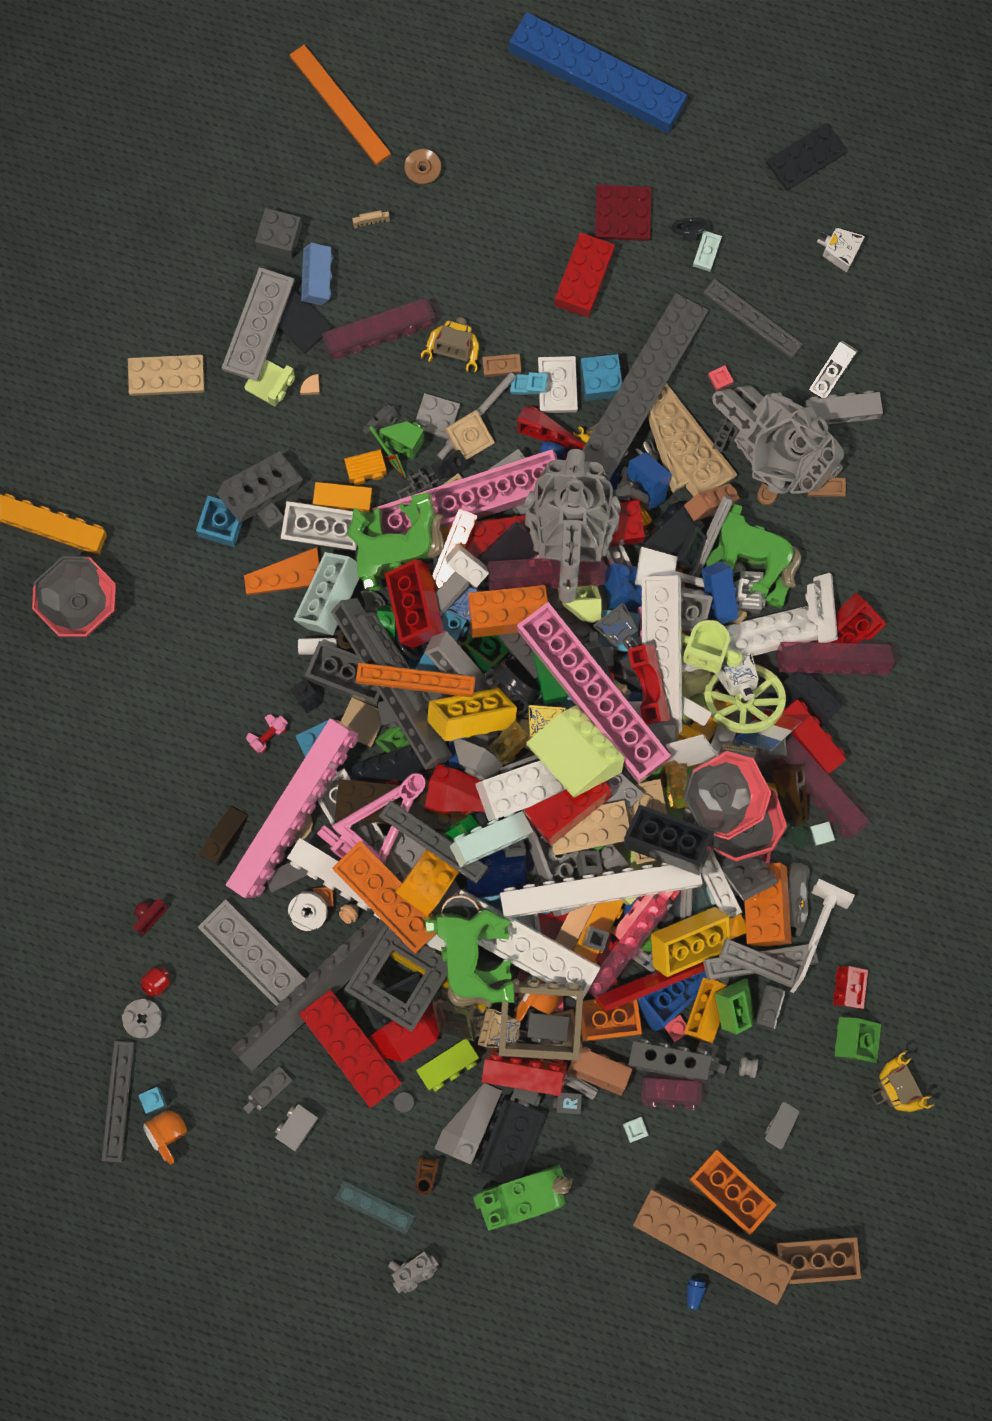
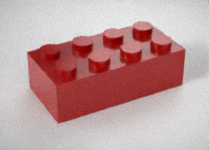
(584, 275)
(414, 603)
(525, 1073)

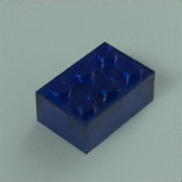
(501, 874)

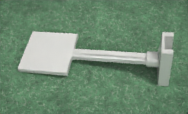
(662, 564)
(691, 750)
(831, 895)

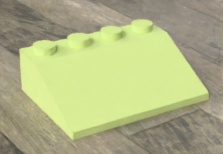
(576, 752)

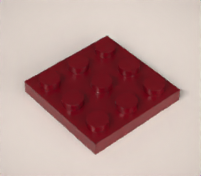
(623, 212)

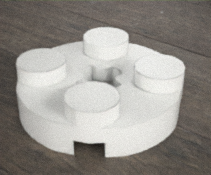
(317, 905)

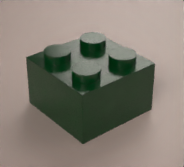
(486, 651)

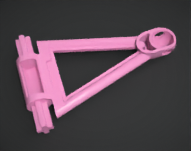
(341, 845)

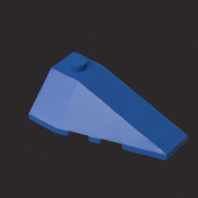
(665, 1004)

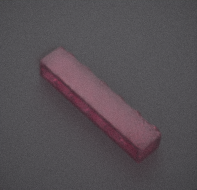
(379, 328)
(540, 572)
(834, 658)
(825, 791)
(629, 944)

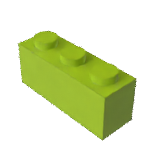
(448, 1065)

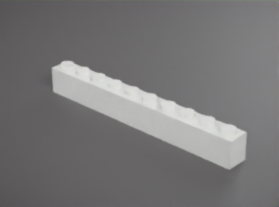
(321, 866)
(596, 889)

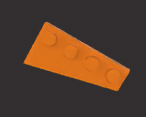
(284, 575)

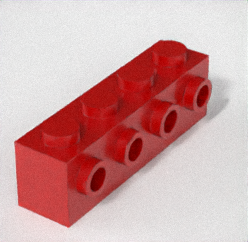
(813, 738)

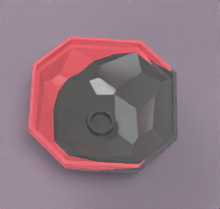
(74, 596)
(727, 794)
(757, 839)

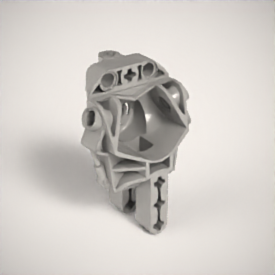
(766, 441)
(554, 522)

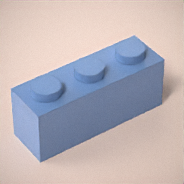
(316, 274)

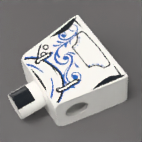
(741, 678)

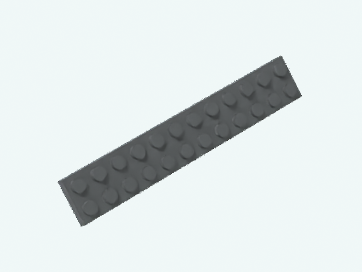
(644, 383)

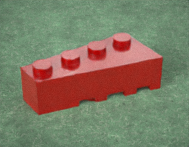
(563, 812)

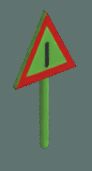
(392, 459)

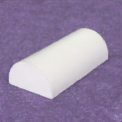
(317, 525)

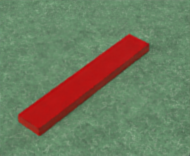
(643, 987)

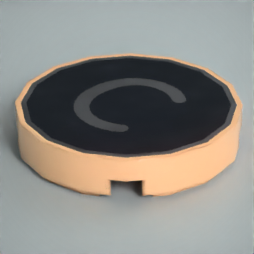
(461, 905)

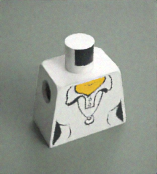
(841, 247)

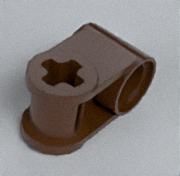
(426, 1173)

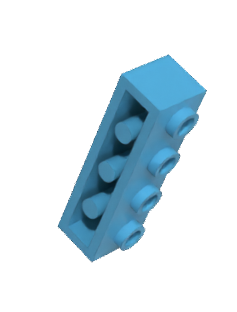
(456, 628)

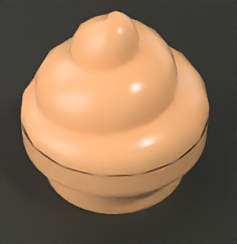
(349, 913)

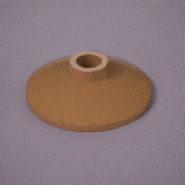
(422, 158)

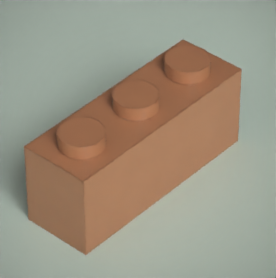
(708, 501)
(600, 1071)

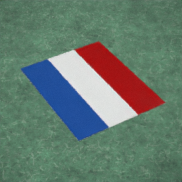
(771, 737)

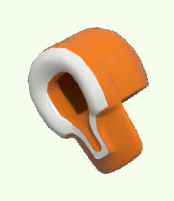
(542, 1002)
(164, 1130)

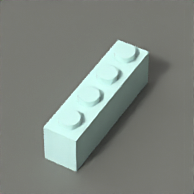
(491, 838)

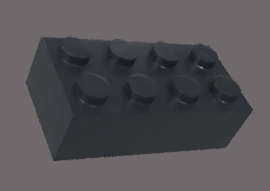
(669, 839)

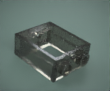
(450, 1024)

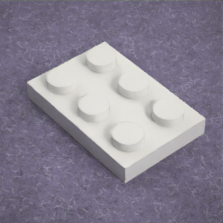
(561, 384)

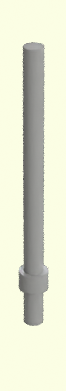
(481, 410)

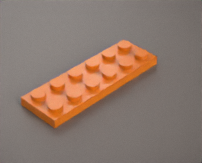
(377, 888)

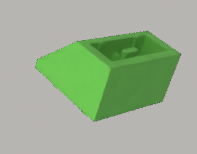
(735, 1007)

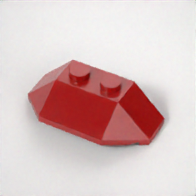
(400, 1044)

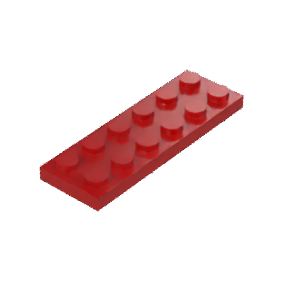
(350, 1048)

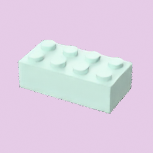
(332, 582)

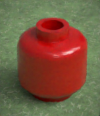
(155, 981)

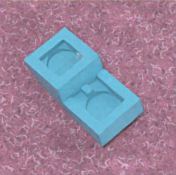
(529, 384)

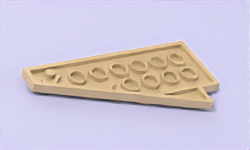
(686, 447)

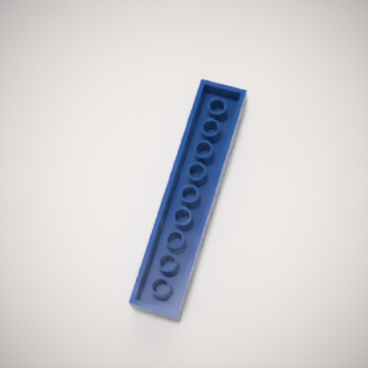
(597, 72)

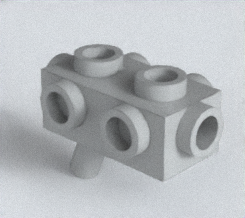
(412, 1273)

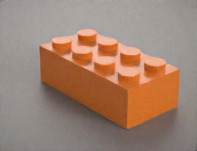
(502, 610)
(769, 912)
(732, 1192)

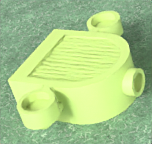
(708, 647)

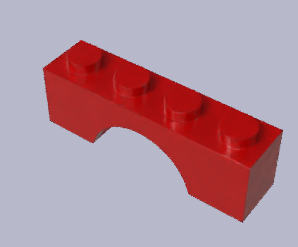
(645, 664)

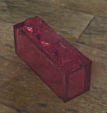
(671, 1093)

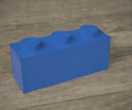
(719, 584)

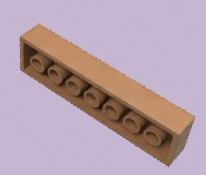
(715, 1246)

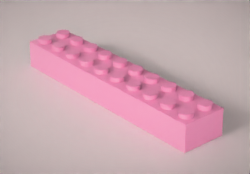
(478, 494)
(593, 691)
(292, 809)

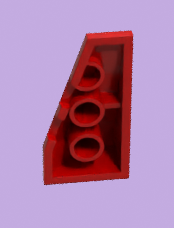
(539, 426)
(857, 621)
(452, 792)

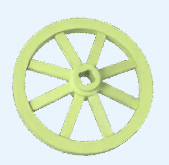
(744, 706)

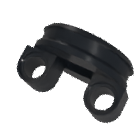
(517, 681)

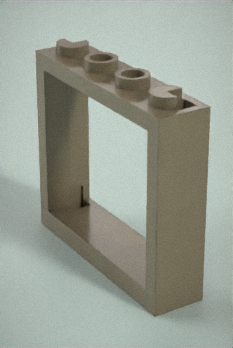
(536, 1050)

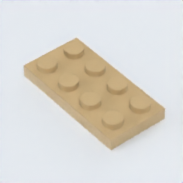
(166, 375)
(652, 798)
(602, 827)

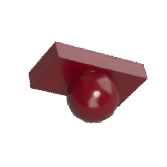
(148, 915)

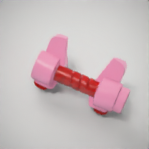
(277, 726)

